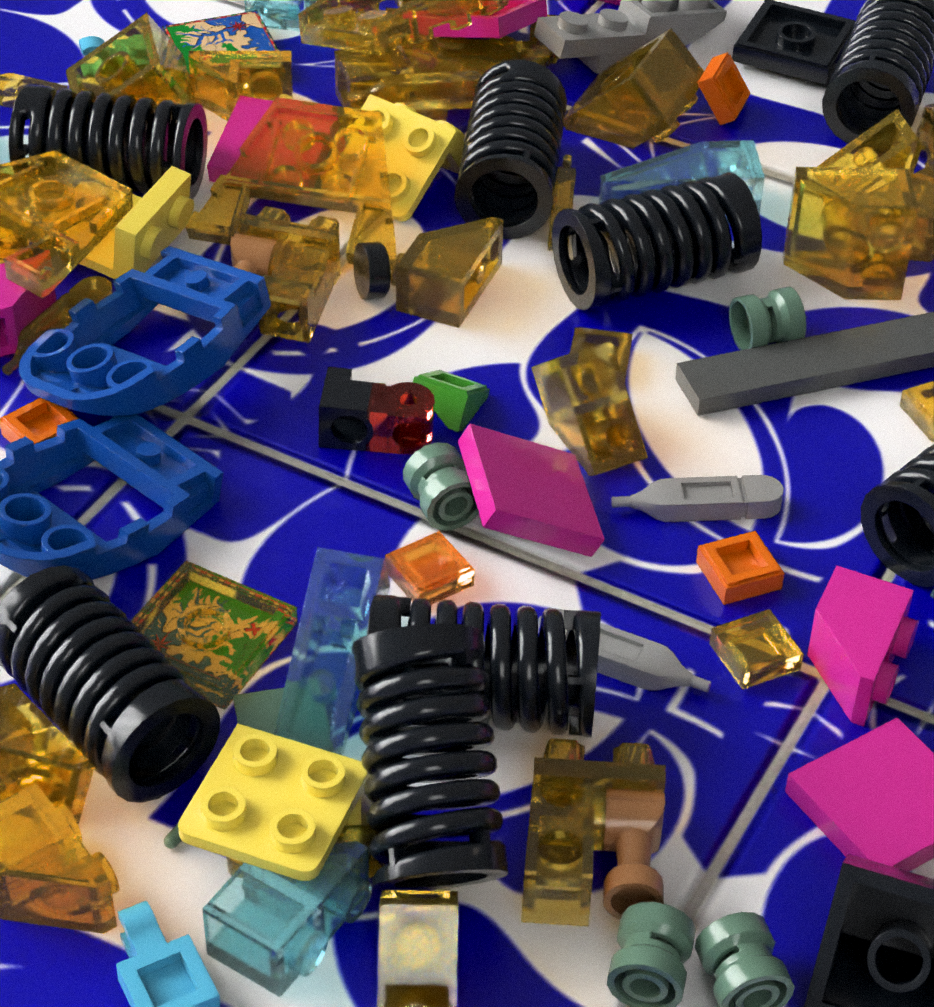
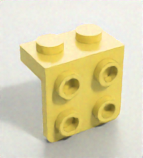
(414, 152)
(146, 228)
(275, 803)

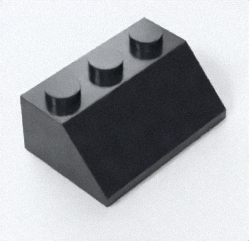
(876, 940)

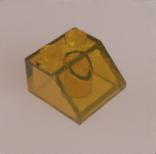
(135, 63)
(639, 94)
(852, 229)

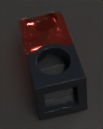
(374, 415)

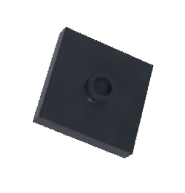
(793, 41)

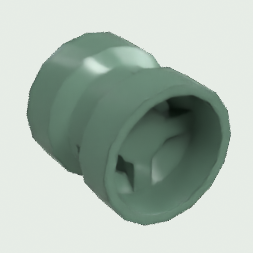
(767, 319)
(441, 485)
(652, 954)
(741, 959)

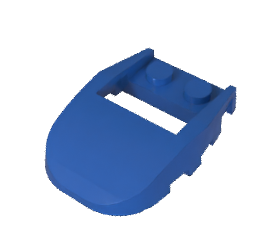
(90, 375)
(43, 536)

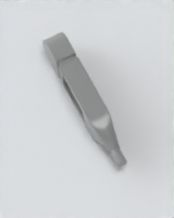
(707, 498)
(641, 661)

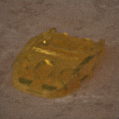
(376, 32)

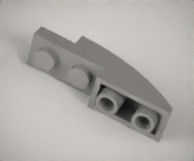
(613, 34)

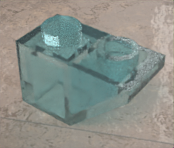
(280, 925)

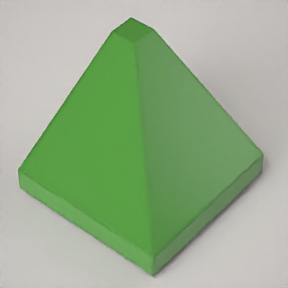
(454, 397)

